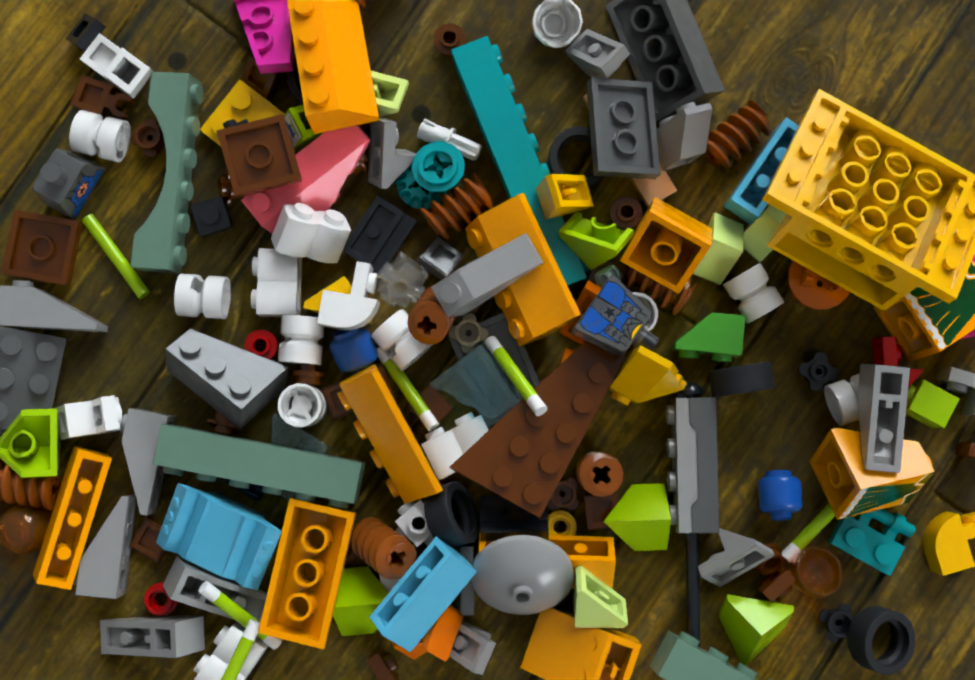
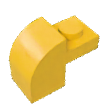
(947, 542)

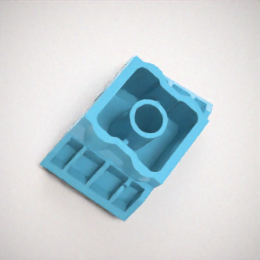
(219, 535)

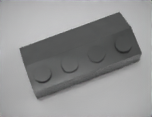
(666, 51)

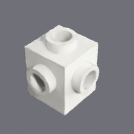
(406, 529)

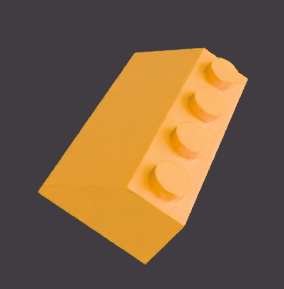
(332, 64)
(539, 300)
(389, 435)
(307, 572)

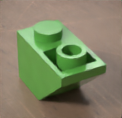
(713, 335)

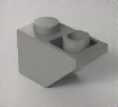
(684, 135)

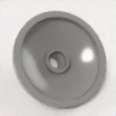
(522, 574)

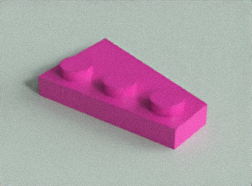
(268, 33)

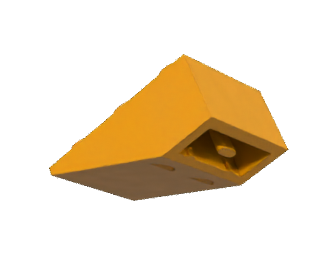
(573, 653)

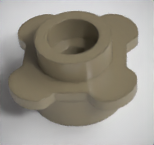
(468, 323)

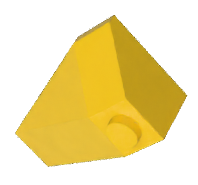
(645, 377)

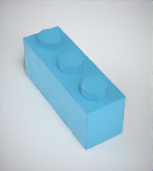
(748, 194)
(422, 594)

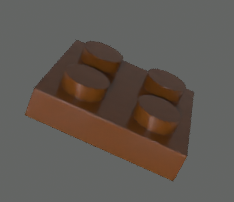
(259, 156)
(42, 248)

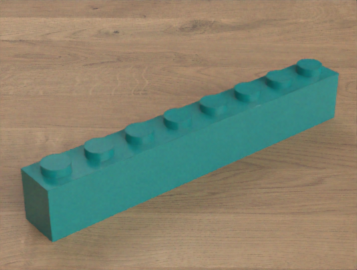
(509, 143)

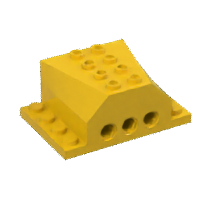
(872, 207)

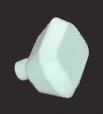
(603, 275)

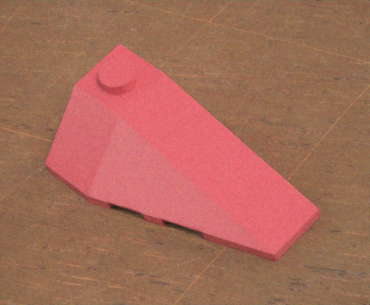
(323, 172)

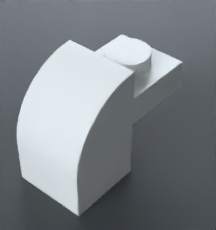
(116, 65)
(352, 309)
(89, 417)

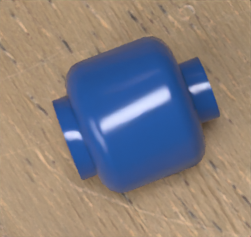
(353, 350)
(779, 494)

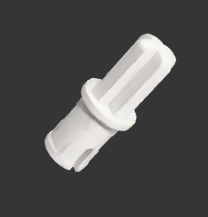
(432, 132)

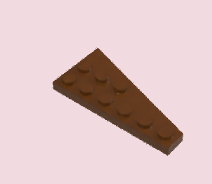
(529, 453)

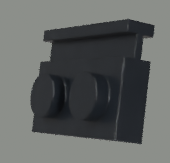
(379, 234)
(504, 519)

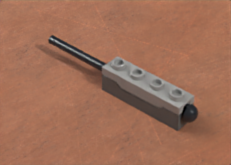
(693, 482)

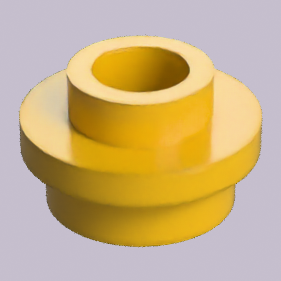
(560, 515)

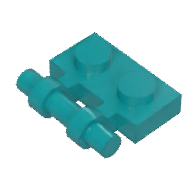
(869, 545)

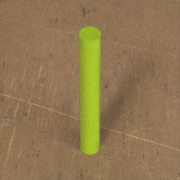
(115, 256)

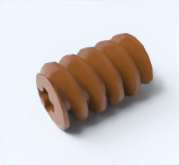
(736, 134)
(457, 208)
(659, 290)
(428, 320)
(612, 473)
(26, 491)
(382, 548)

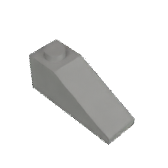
(486, 276)
(34, 308)
(882, 415)
(139, 443)
(106, 562)
(186, 578)
(153, 636)

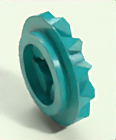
(425, 161)
(416, 196)

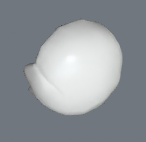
(557, 22)

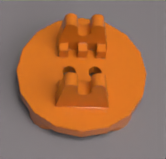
(804, 288)

